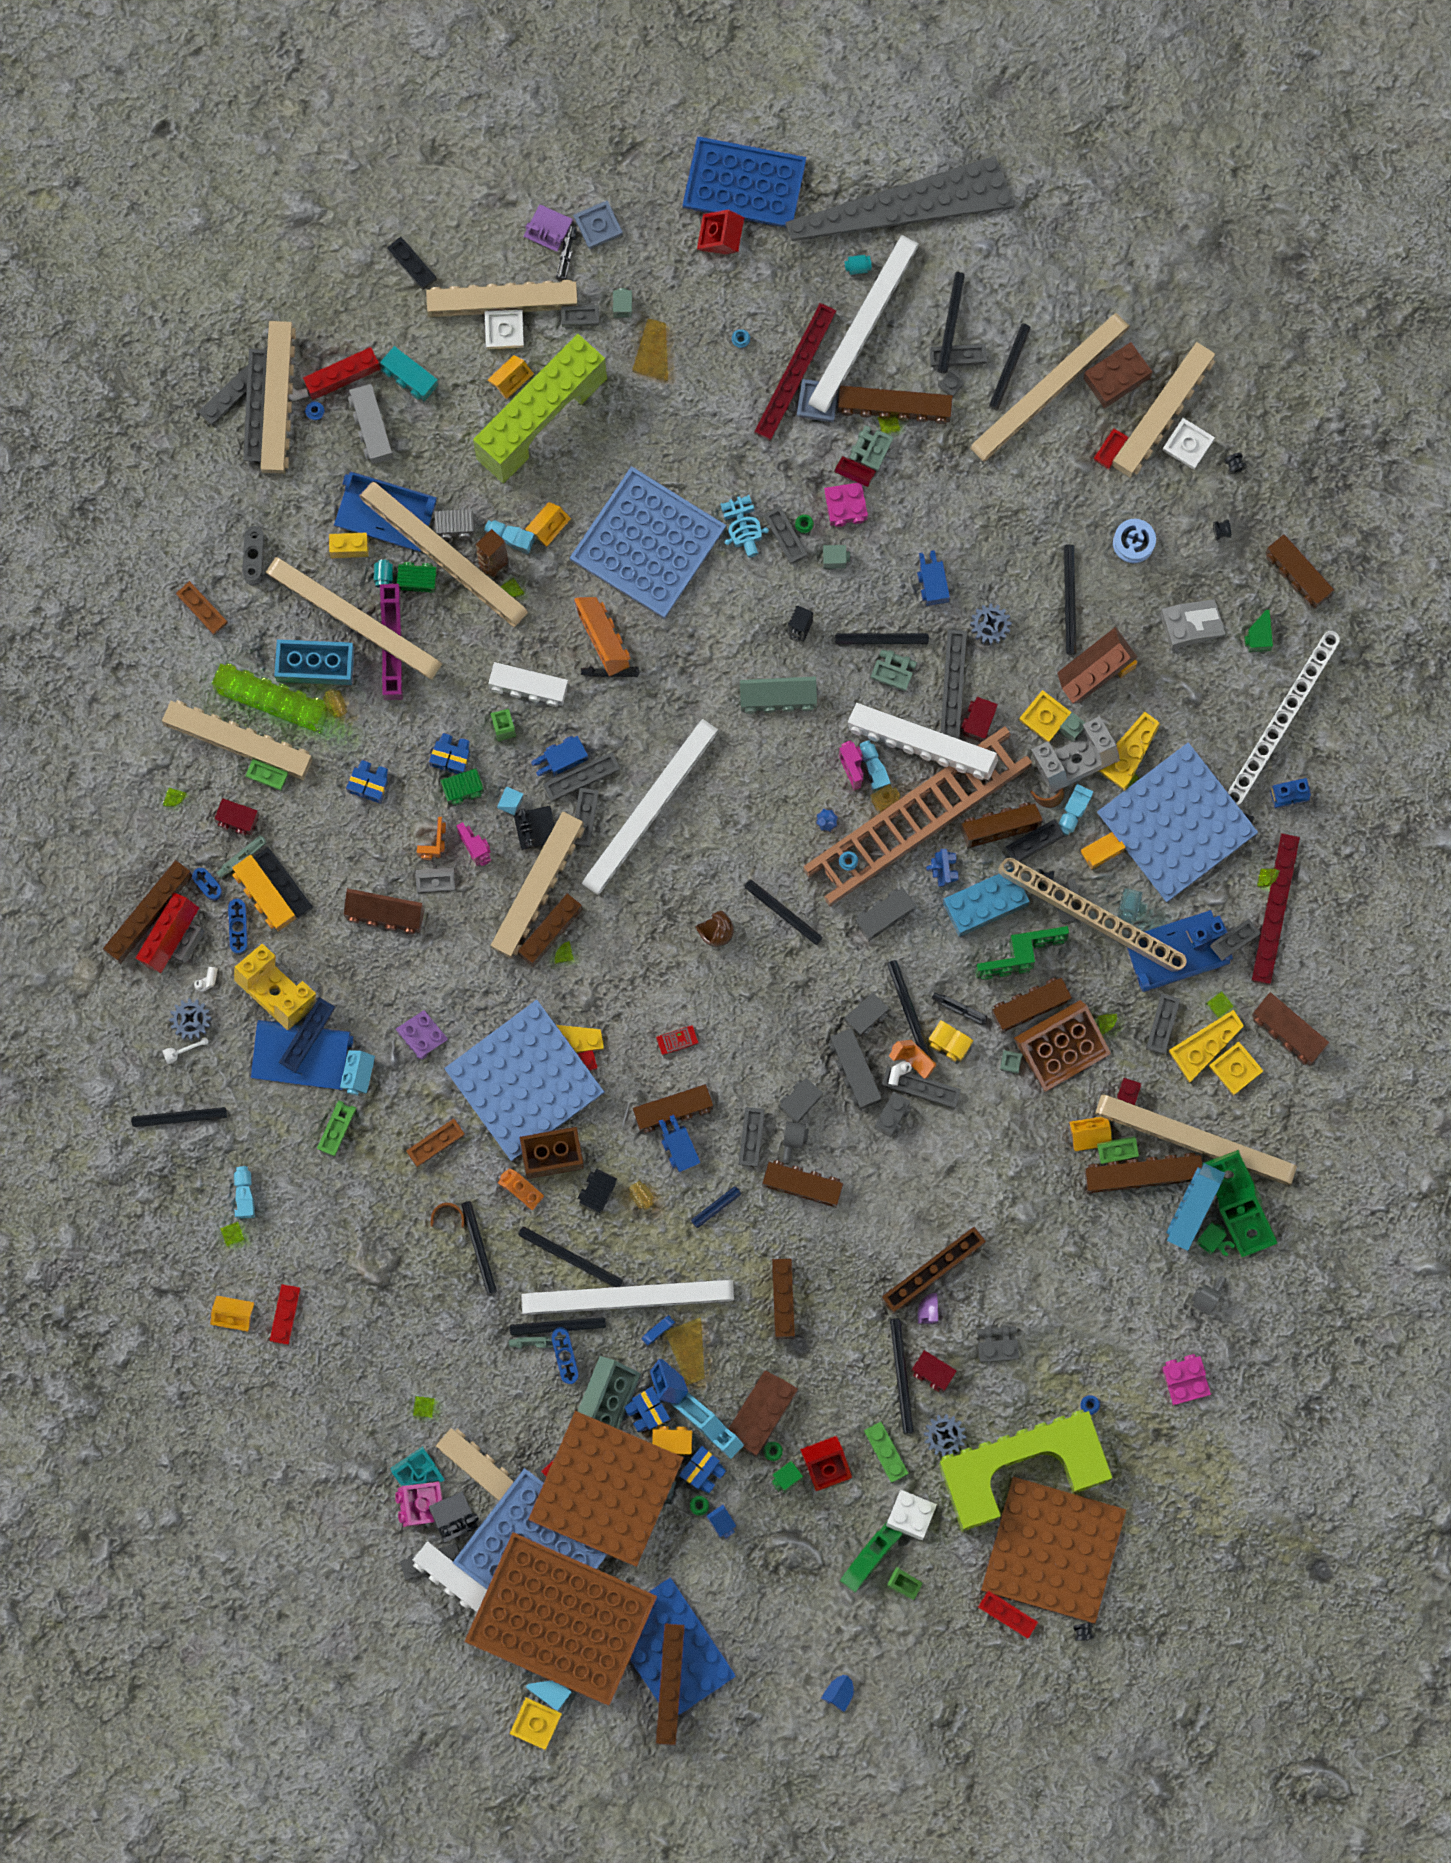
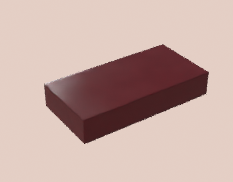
(855, 471)

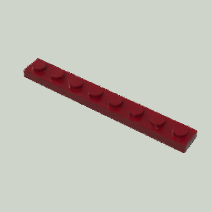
(795, 372)
(1275, 909)

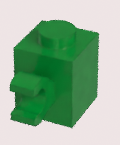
(1212, 1239)

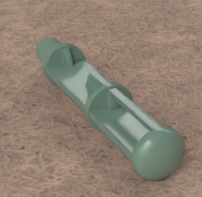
(250, 849)
(540, 1342)

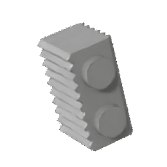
(454, 524)

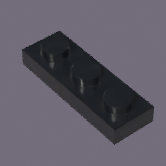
(411, 263)
(1035, 841)

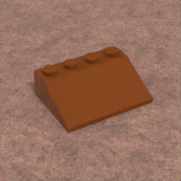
(1062, 1045)

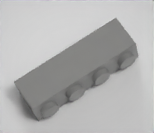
(371, 424)

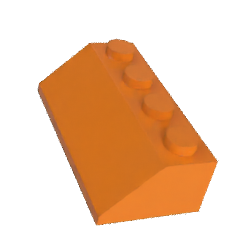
(602, 634)

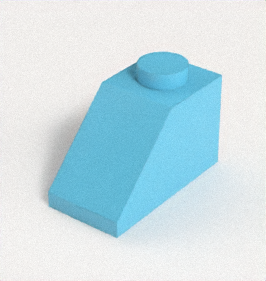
(551, 1693)

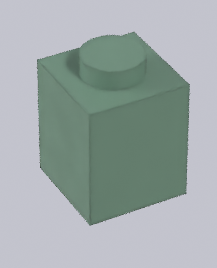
(622, 303)
(835, 556)
(1072, 727)

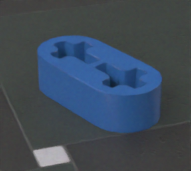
(210, 881)
(658, 1330)

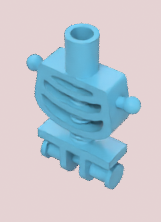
(747, 538)

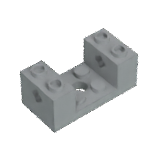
(1095, 749)

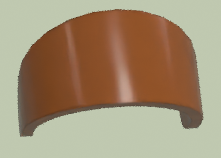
(1050, 802)
(443, 1205)

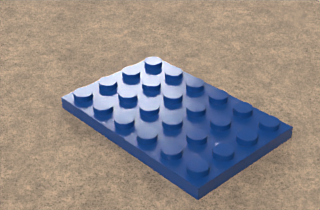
(744, 179)
(702, 1663)

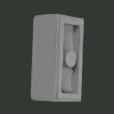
(435, 880)

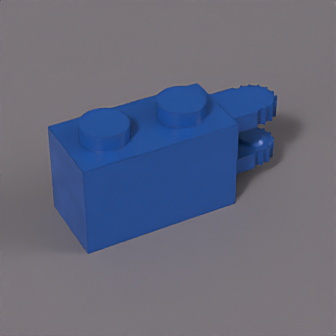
(933, 580)
(561, 757)
(679, 1145)

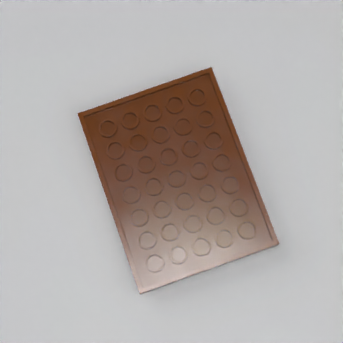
(560, 1618)

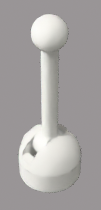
(171, 1054)

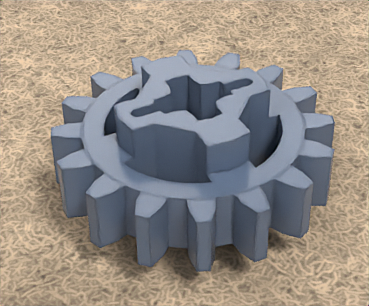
(996, 620)
(185, 1025)
(936, 1432)

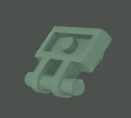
(876, 450)
(893, 675)

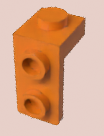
(430, 852)
(911, 1053)
(520, 1188)

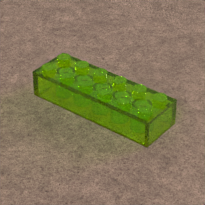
(270, 698)

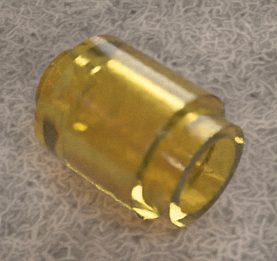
(335, 703)
(641, 1195)

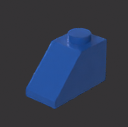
(668, 1382)
(721, 1522)

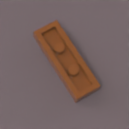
(201, 608)
(435, 1142)

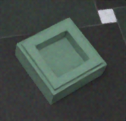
(1011, 1061)

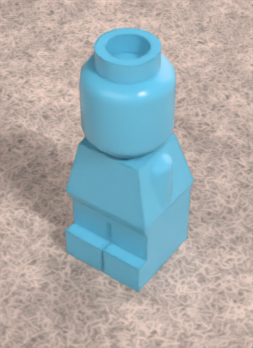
(513, 536)
(875, 768)
(1075, 809)
(244, 1196)

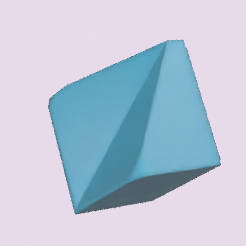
(510, 800)

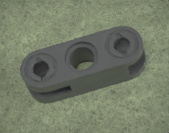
(253, 565)

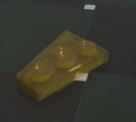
(652, 351)
(688, 1350)

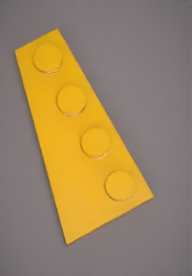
(1131, 751)
(582, 1038)
(1199, 1049)

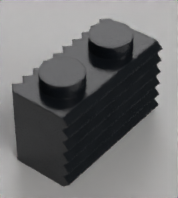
(800, 624)
(597, 1191)

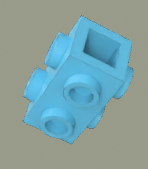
(357, 1072)

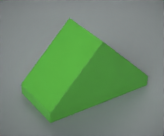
(503, 725)
(904, 1584)

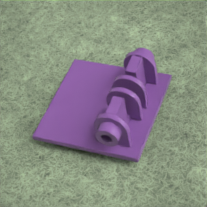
(547, 228)
(421, 1034)

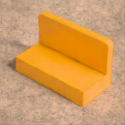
(511, 376)
(548, 523)
(1102, 850)
(1089, 1132)
(231, 1313)

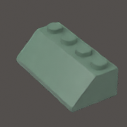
(778, 694)
(609, 1392)

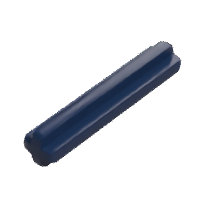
(715, 1207)

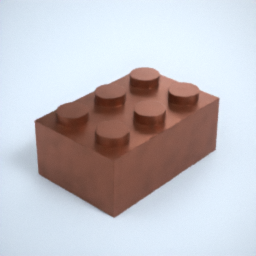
(1117, 375)

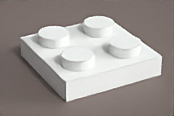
(504, 329)
(1188, 443)
(911, 1515)

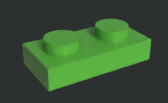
(266, 774)
(1117, 1150)

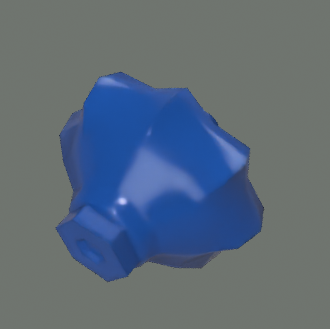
(826, 820)

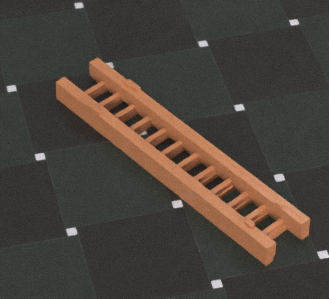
(915, 796)

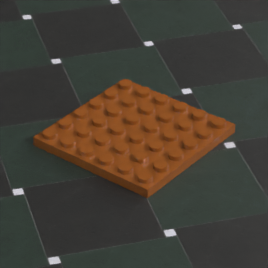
(605, 1488)
(1053, 1550)

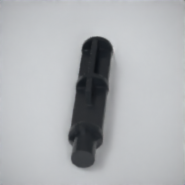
(566, 254)
(601, 672)
(960, 1008)

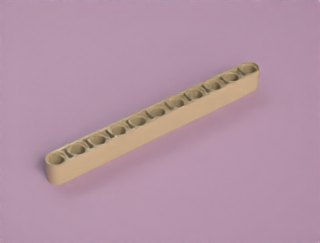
(1049, 387)
(443, 554)
(354, 618)
(1082, 915)
(1193, 1138)

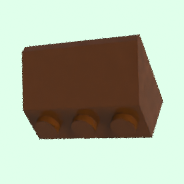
(551, 1153)

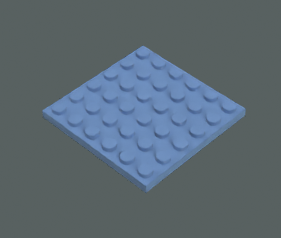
(647, 542)
(1177, 822)
(524, 1079)
(511, 1514)

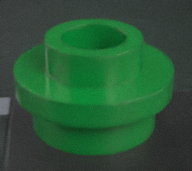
(804, 518)
(777, 1446)
(704, 1501)

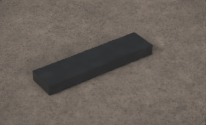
(283, 882)

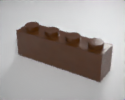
(491, 553)
(1299, 571)
(550, 930)
(1031, 1005)
(682, 1105)
(802, 1184)
(783, 1299)

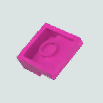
(846, 504)
(851, 760)
(477, 847)
(1186, 1379)
(415, 1502)

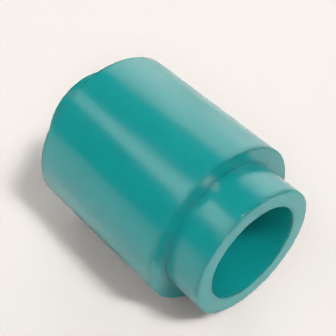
(858, 264)
(383, 573)

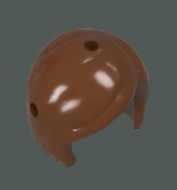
(717, 930)

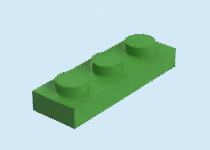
(886, 1452)

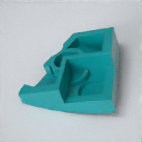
(416, 1469)

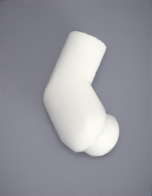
(298, 394)
(207, 982)
(897, 1071)

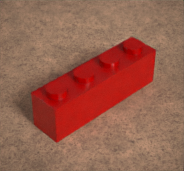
(341, 373)
(167, 933)

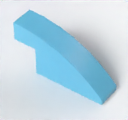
(709, 1425)

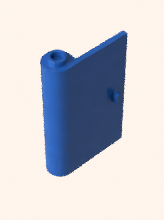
(360, 518)
(1198, 960)
(321, 1066)

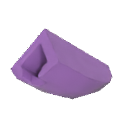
(928, 1310)

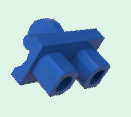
(940, 867)

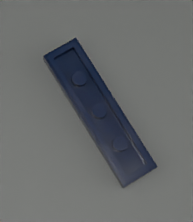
(307, 1034)

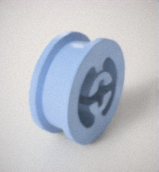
(1139, 528)

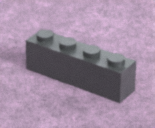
(855, 1068)

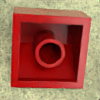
(720, 232)
(826, 1463)

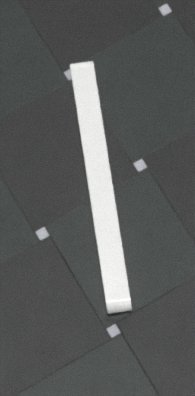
(863, 324)
(1286, 712)
(650, 807)
(627, 1297)

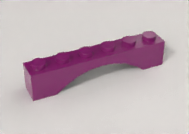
(391, 618)

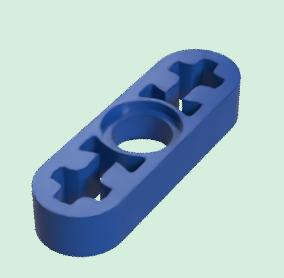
(242, 912)
(573, 1368)

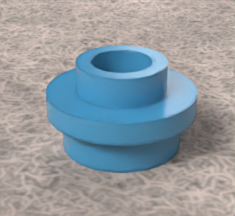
(740, 333)
(850, 855)

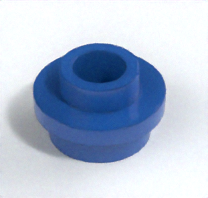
(315, 416)
(1090, 1398)

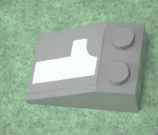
(1191, 623)

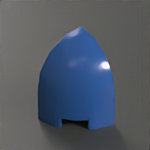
(839, 1692)

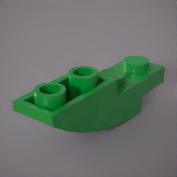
(870, 1557)

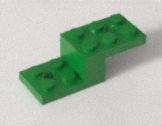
(1022, 953)
(1242, 1205)

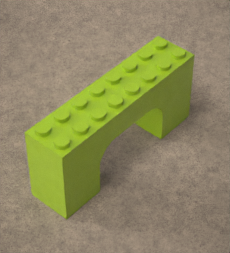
(570, 375)
(1068, 1440)

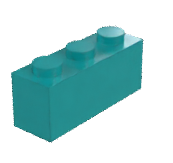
(408, 374)

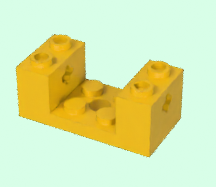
(259, 975)

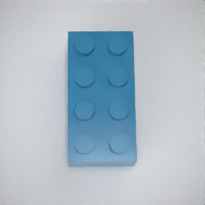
(314, 662)
(984, 903)
(1197, 1202)

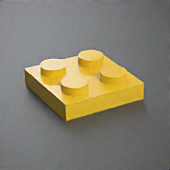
(1044, 716)
(1236, 1068)
(535, 1723)

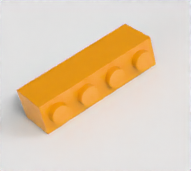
(264, 893)

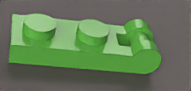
(336, 1129)

